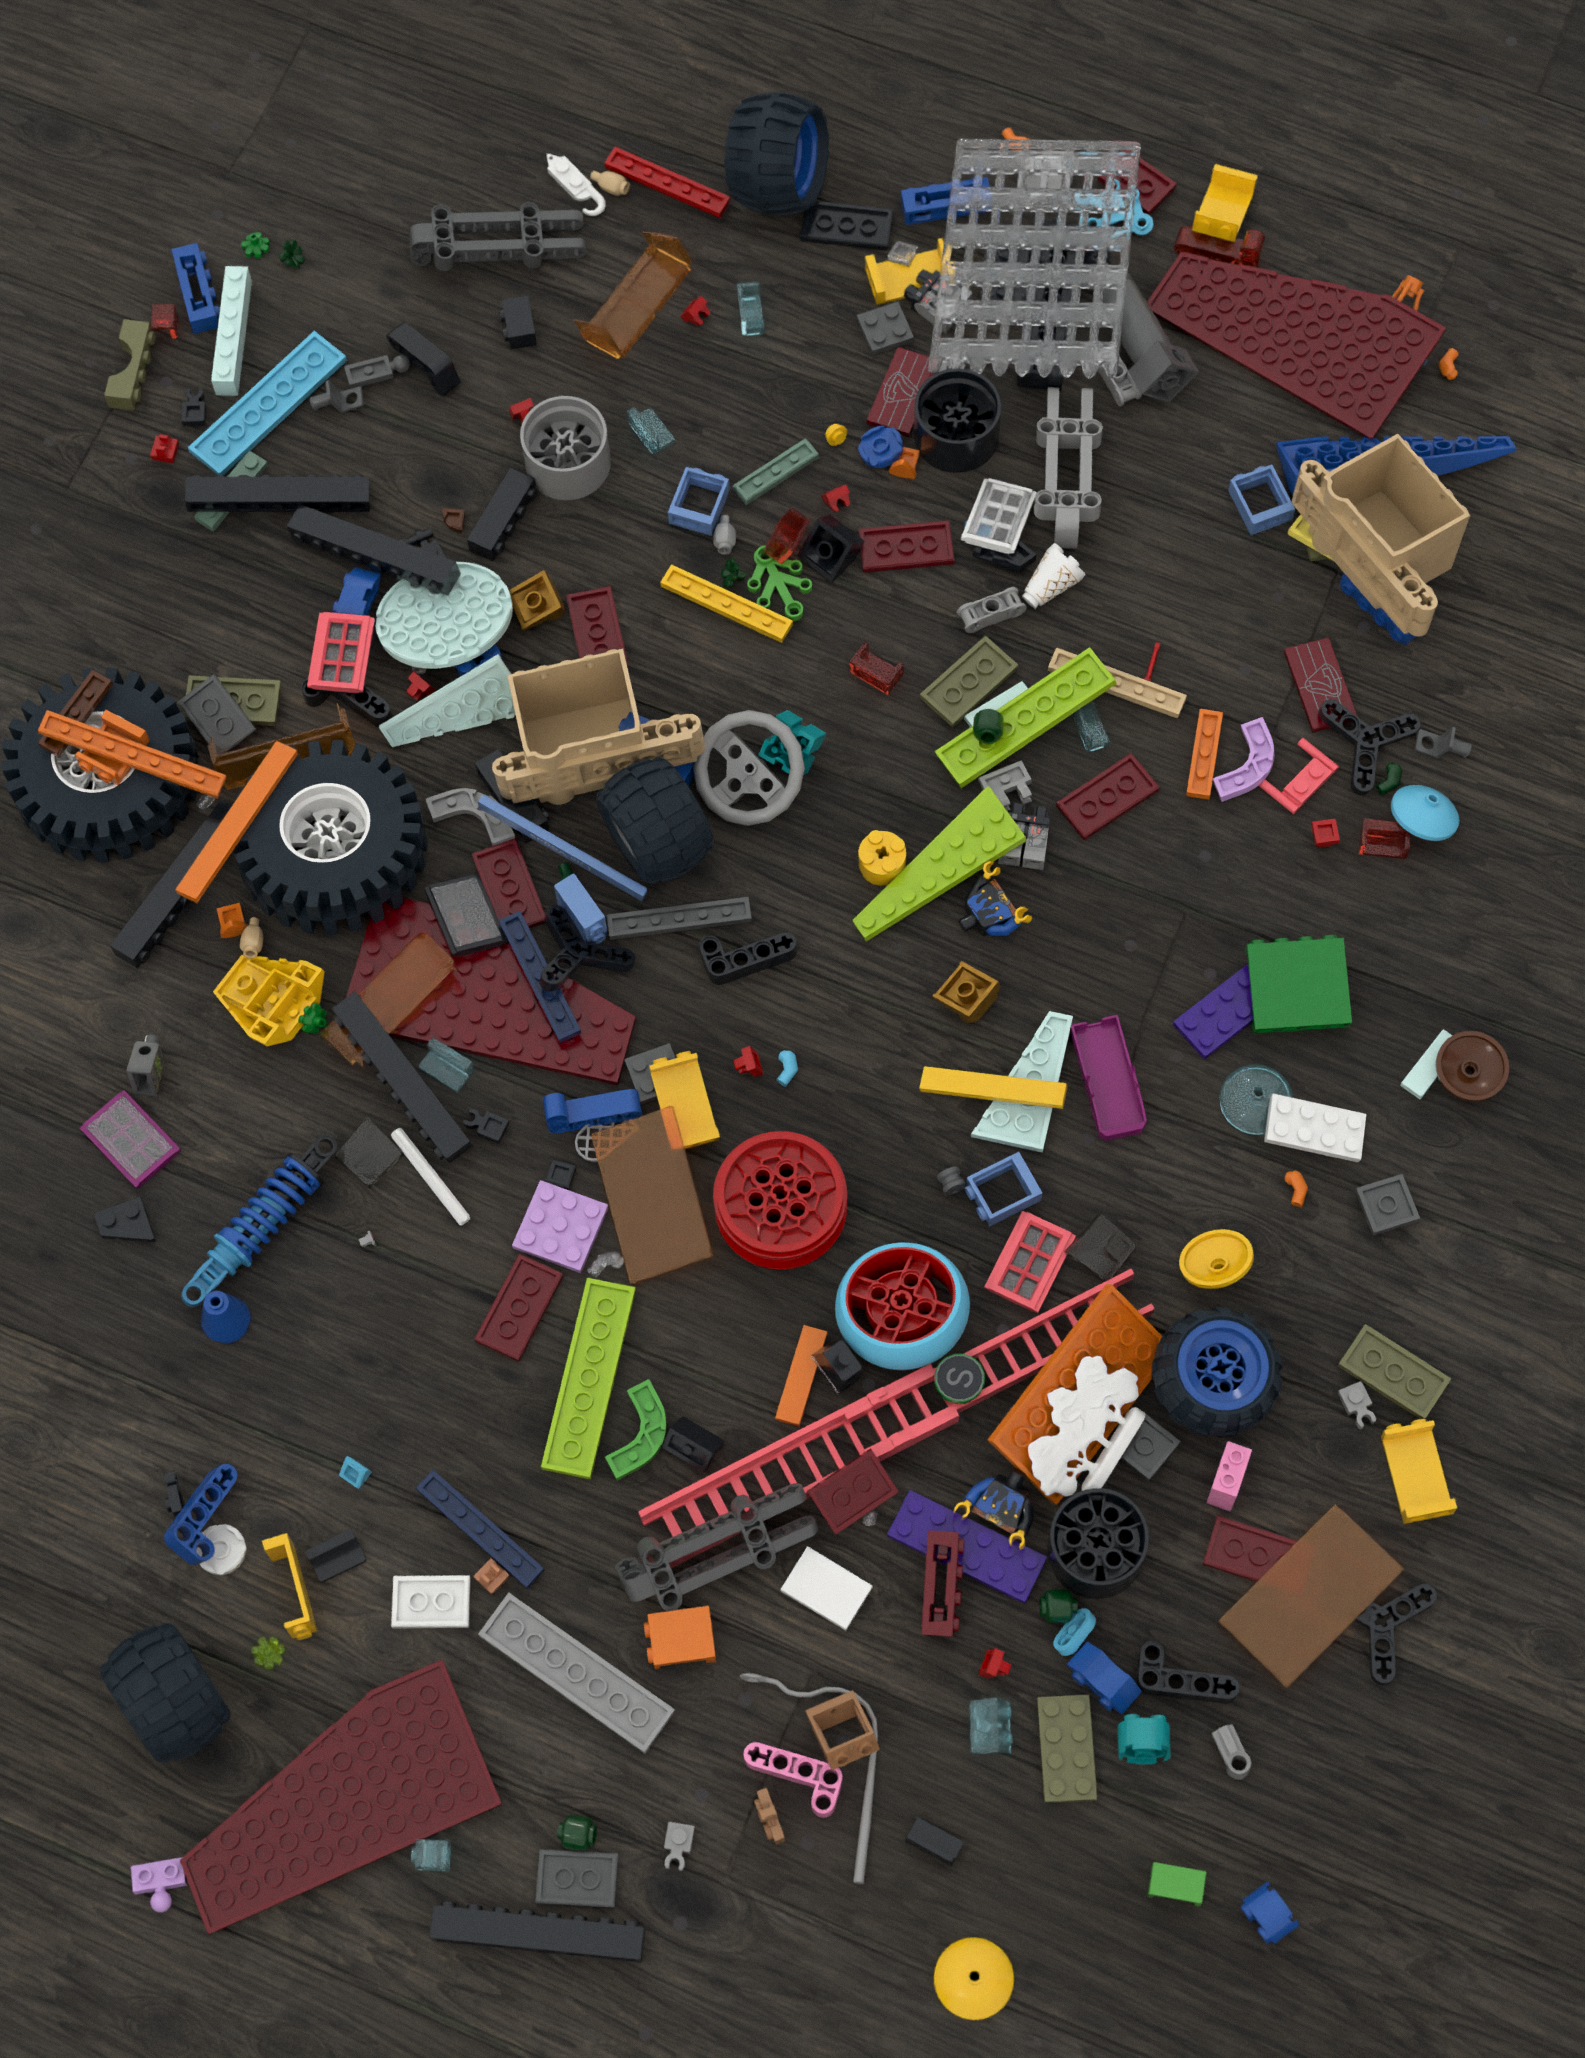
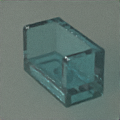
(750, 308)

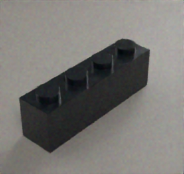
(502, 514)
(526, 809)

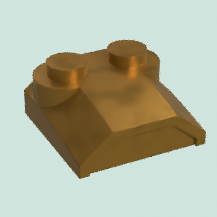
(536, 601)
(968, 993)

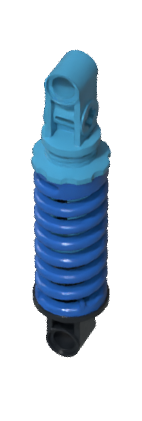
(260, 1218)

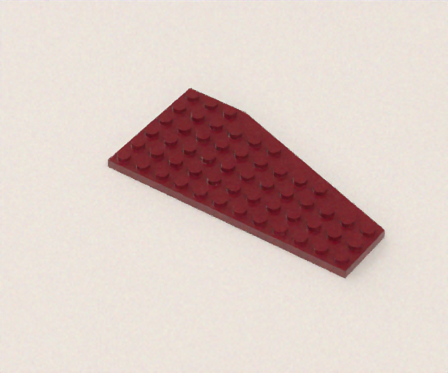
(1312, 338)
(491, 1006)
(359, 1792)

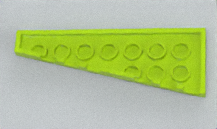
(974, 837)

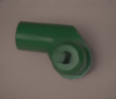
(1393, 779)

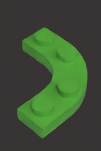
(650, 1436)

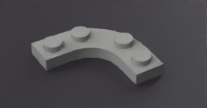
(466, 802)

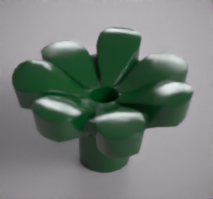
(291, 254)
(732, 573)

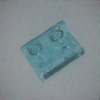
(990, 1726)

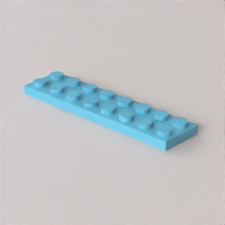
(267, 404)

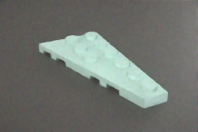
(462, 704)
(1042, 1060)

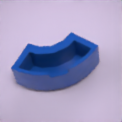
(358, 593)
(1103, 1678)

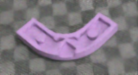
(1255, 768)

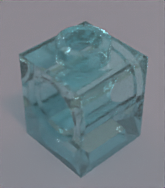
(431, 1855)

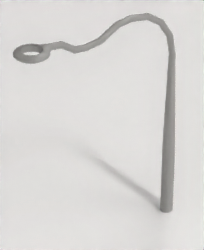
(865, 1821)

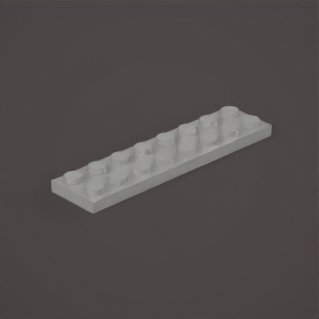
(576, 1673)

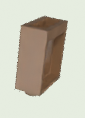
(846, 1707)

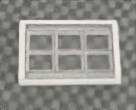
(998, 516)

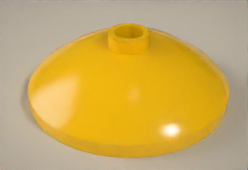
(1216, 1259)
(973, 1998)

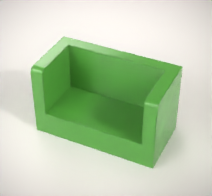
(1176, 1883)

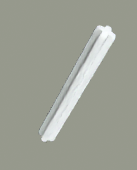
(430, 1176)

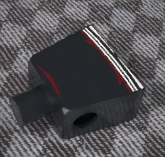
(838, 1365)

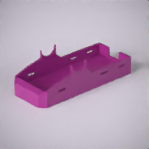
(1109, 1078)

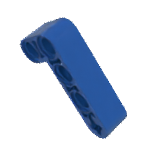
(576, 1113)
(203, 1509)

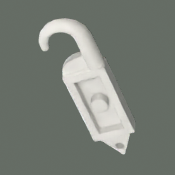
(574, 183)

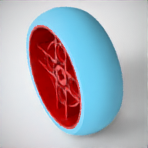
(898, 1267)

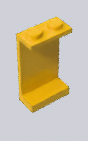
(1225, 203)
(891, 279)
(681, 1085)
(1417, 1471)
(280, 1548)

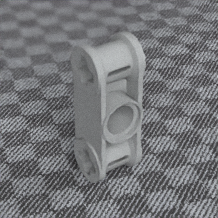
(1122, 385)
(1005, 603)

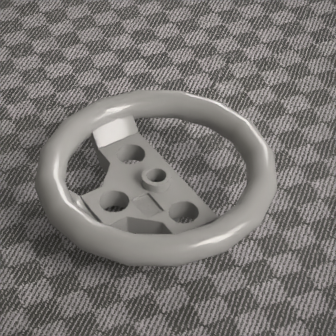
(722, 797)

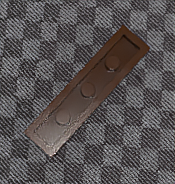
(80, 707)

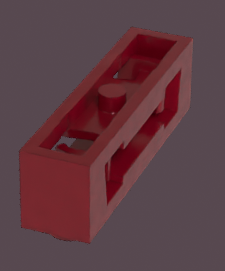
(954, 1572)

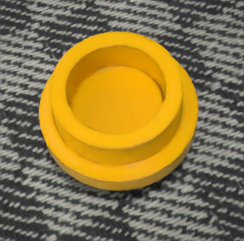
(836, 434)

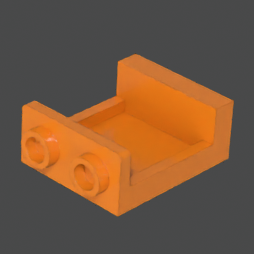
(108, 769)
(680, 1637)

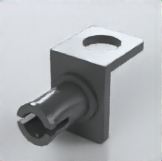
(337, 398)
(1442, 744)

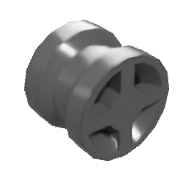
(951, 1180)

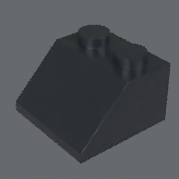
(830, 547)

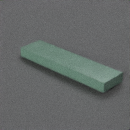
(775, 471)

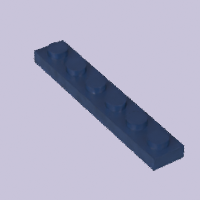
(533, 964)
(480, 1529)

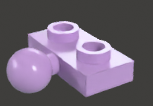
(157, 1878)

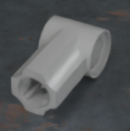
(1231, 1750)

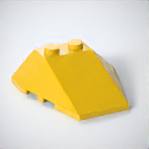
(270, 996)

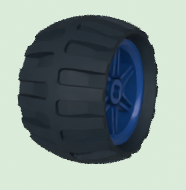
(776, 153)

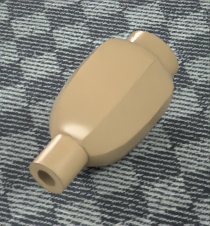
(611, 182)
(252, 939)

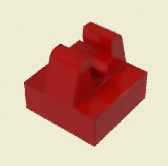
(692, 312)
(521, 409)
(164, 449)
(840, 493)
(419, 687)
(1325, 833)
(749, 1062)
(994, 1664)

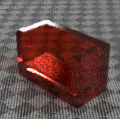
(786, 535)
(875, 670)
(1384, 839)

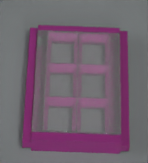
(130, 1139)

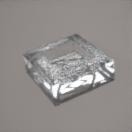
(902, 253)

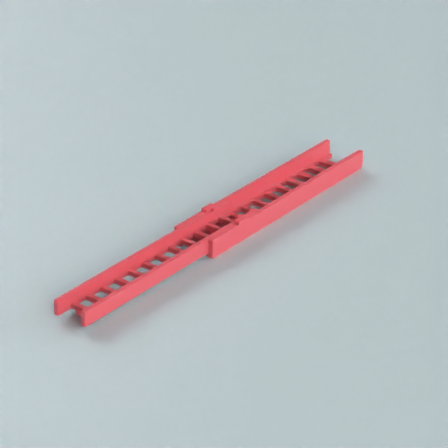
(865, 1406)

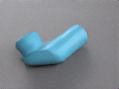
(790, 1067)

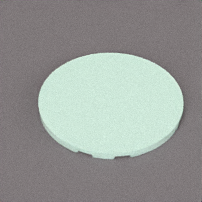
(444, 629)

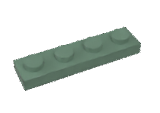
(249, 465)

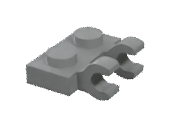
(1007, 780)

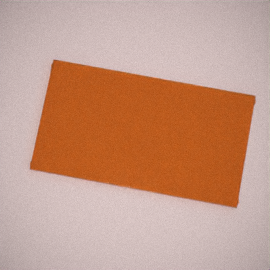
(652, 1195)
(1311, 1595)

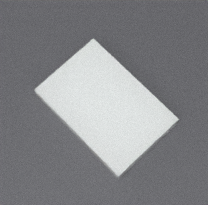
(826, 1588)
(431, 1601)

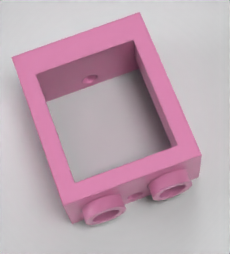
(1229, 1476)

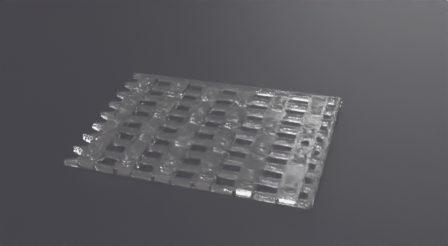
(1034, 274)

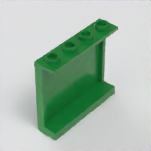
(1298, 984)

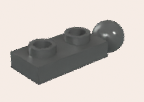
(375, 370)

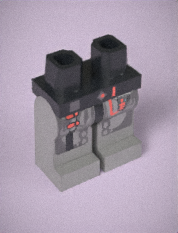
(925, 298)
(1036, 833)

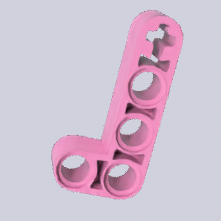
(790, 1773)

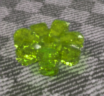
(268, 1652)

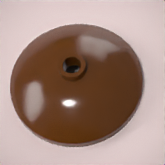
(1474, 1052)

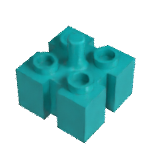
(808, 737)

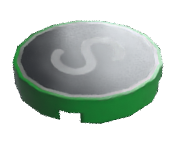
(959, 1378)

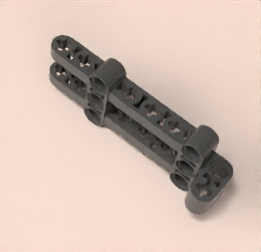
(427, 237)
(640, 1579)

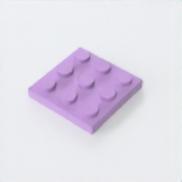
(560, 1226)

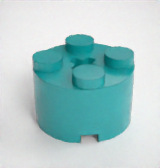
(1144, 1739)

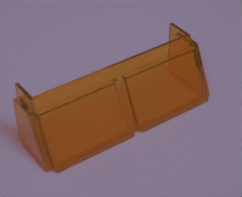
(638, 296)
(242, 763)
(396, 991)

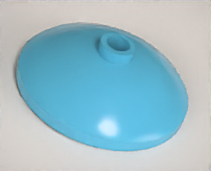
(1425, 812)

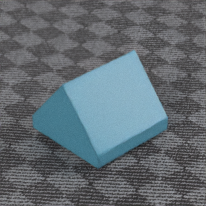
(354, 1472)

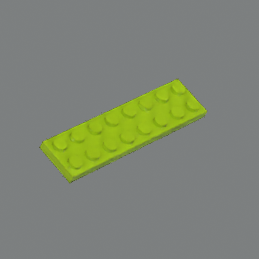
(1029, 716)
(588, 1378)

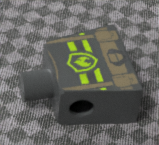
(146, 1066)

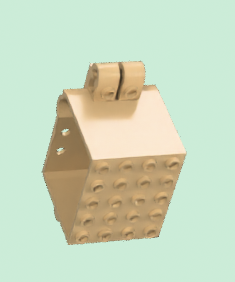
(1385, 527)
(571, 731)

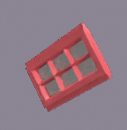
(341, 652)
(1029, 1262)

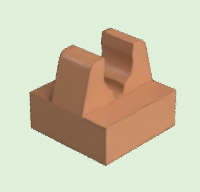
(491, 1576)

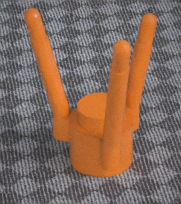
(1410, 287)

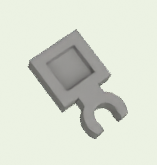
(1356, 1400)
(679, 1841)

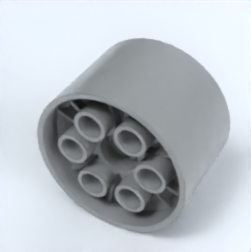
(553, 473)

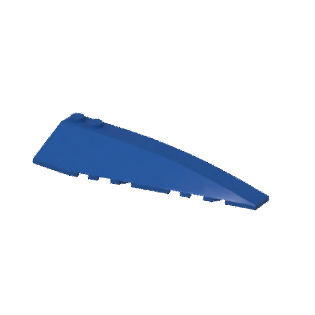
(1438, 454)

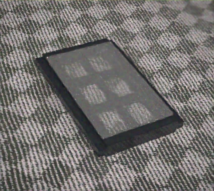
(465, 915)

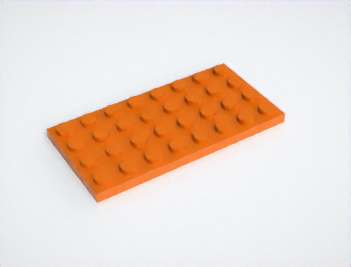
(1106, 1330)

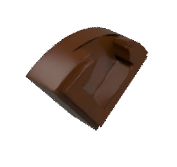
(454, 519)

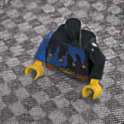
(990, 908)
(1002, 1503)

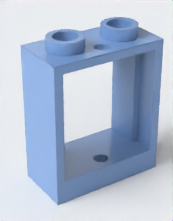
(1268, 518)
(691, 519)
(581, 909)
(1025, 1178)

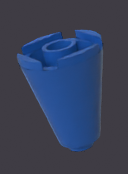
(224, 1317)

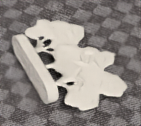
(1082, 1420)

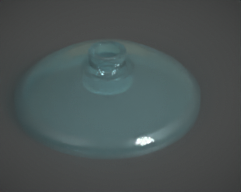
(1242, 1106)

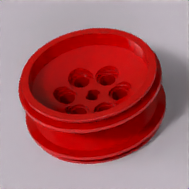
(792, 1239)

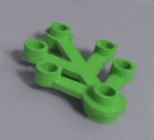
(778, 580)

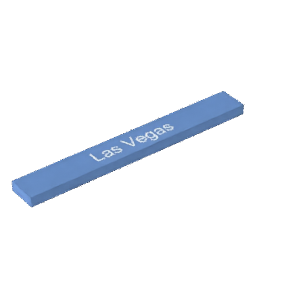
(562, 848)

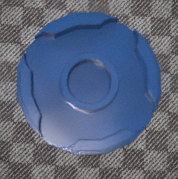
(881, 447)

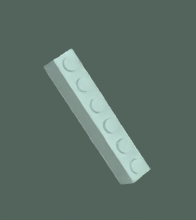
(231, 331)

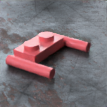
(1306, 782)

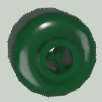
(988, 726)
(1057, 1606)
(577, 1833)

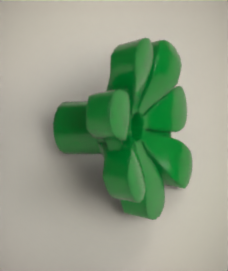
(255, 245)
(313, 1019)

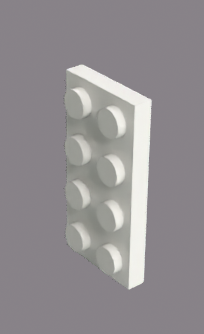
(1315, 1128)

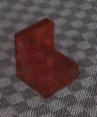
(165, 318)

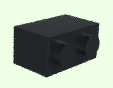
(519, 322)

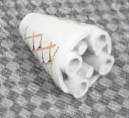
(1052, 577)

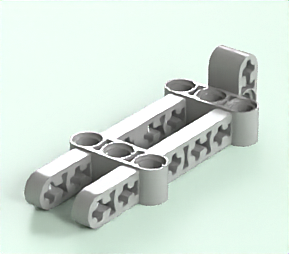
(1068, 506)

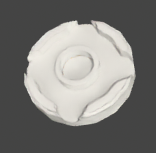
(229, 1549)

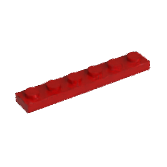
(667, 182)

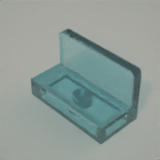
(650, 429)
(1091, 727)
(446, 1065)

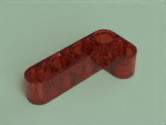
(1239, 253)

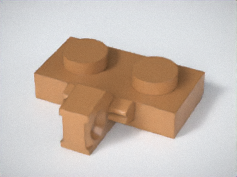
(768, 1814)

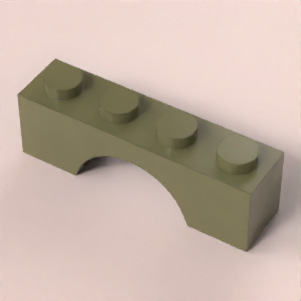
(124, 388)

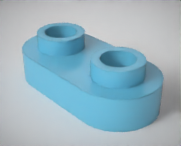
(1074, 1632)

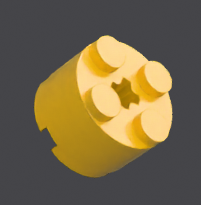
(885, 846)

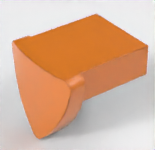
(906, 464)
(231, 920)

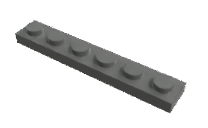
(679, 918)

